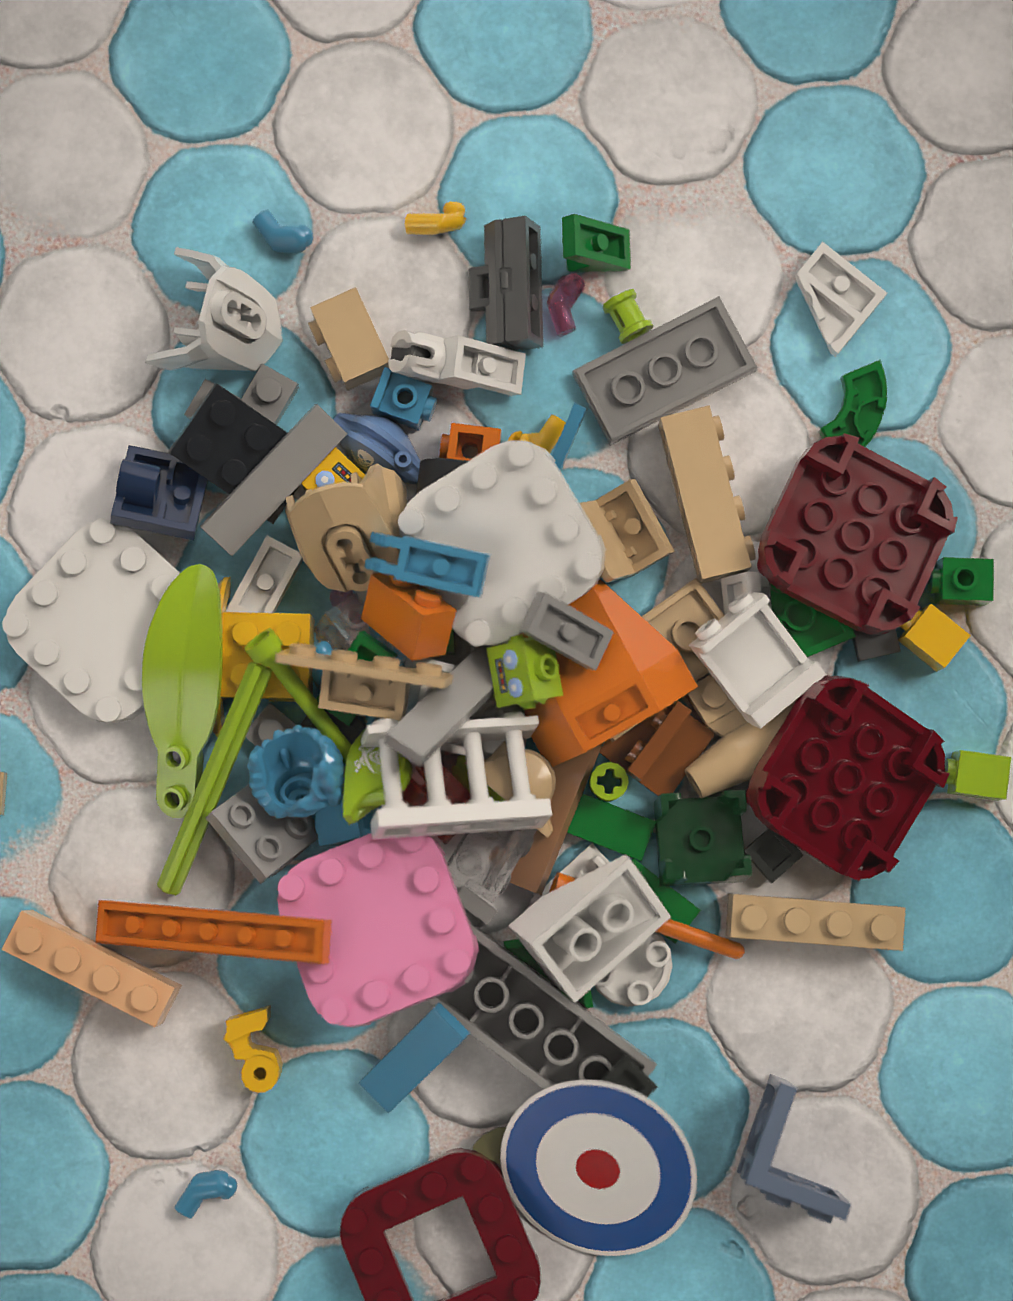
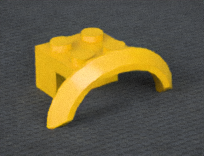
(239, 630)

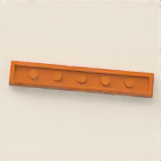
(214, 931)

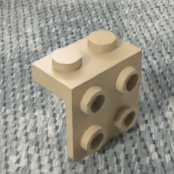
(628, 531)

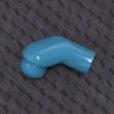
(282, 238)

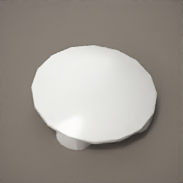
(639, 975)

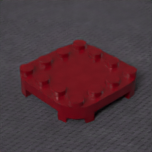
(855, 535)
(846, 777)

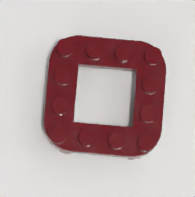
(421, 1190)

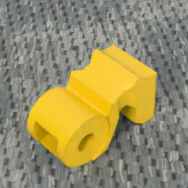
(262, 1062)

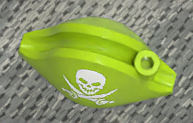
(364, 780)

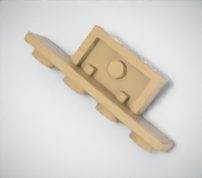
(361, 685)

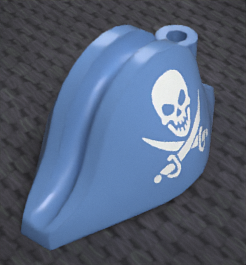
(380, 441)

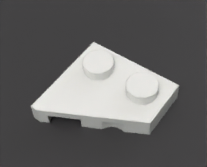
(837, 296)

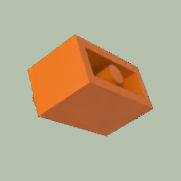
(408, 616)

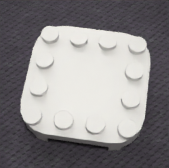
(528, 520)
(89, 618)

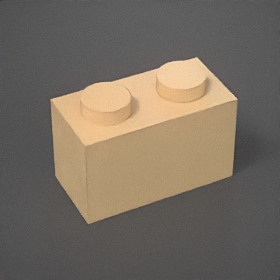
(350, 338)

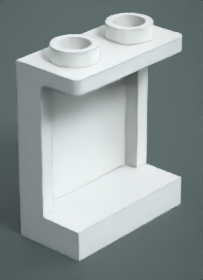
(755, 659)

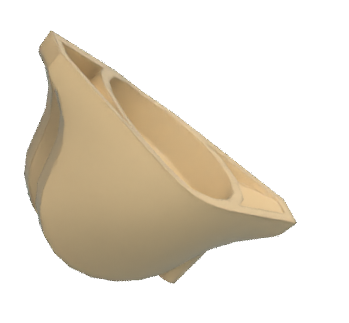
(540, 775)

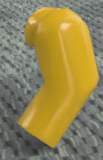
(546, 437)

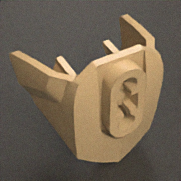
(337, 523)

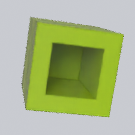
(978, 775)

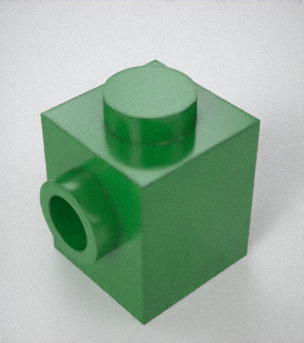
(962, 581)

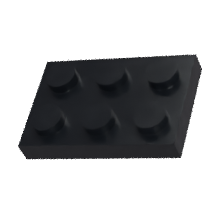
(227, 441)

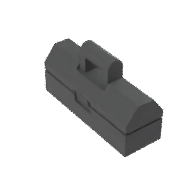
(515, 284)

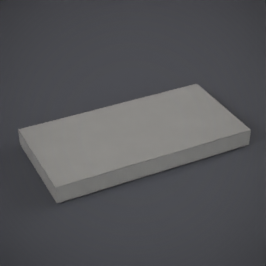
(664, 370)

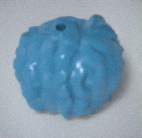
(296, 773)

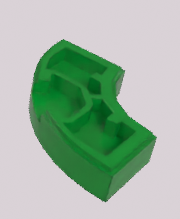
(861, 404)

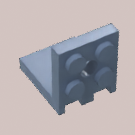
(775, 1183)

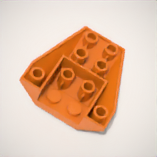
(632, 682)

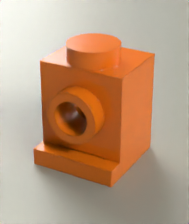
(465, 435)

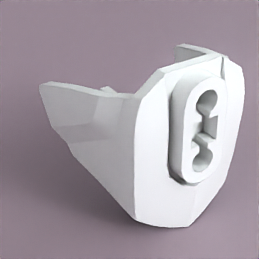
(236, 321)

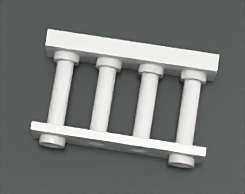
(480, 812)

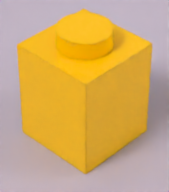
(933, 637)

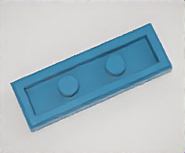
(414, 1057)

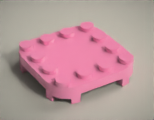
(393, 927)

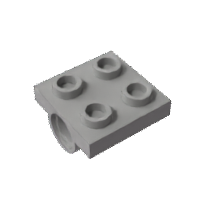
(260, 839)

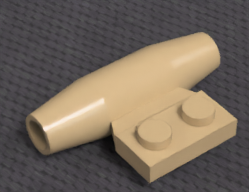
(741, 745)

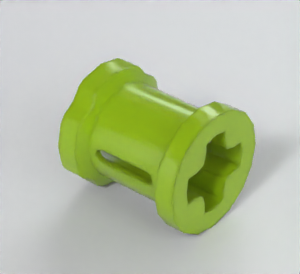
(627, 316)
(617, 772)

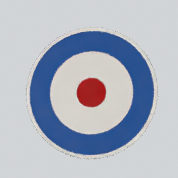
(598, 1167)

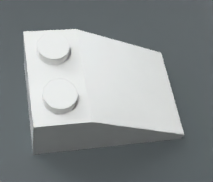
(590, 925)

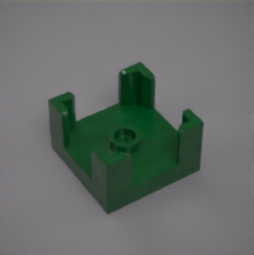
(701, 839)

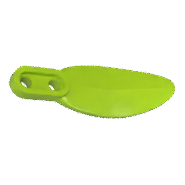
(183, 682)

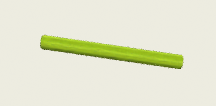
(214, 778)

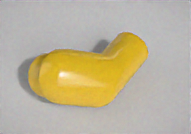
(433, 224)

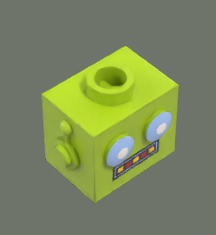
(524, 672)

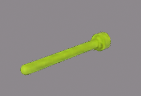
(263, 650)

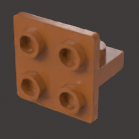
(660, 748)

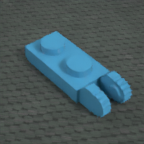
(432, 564)

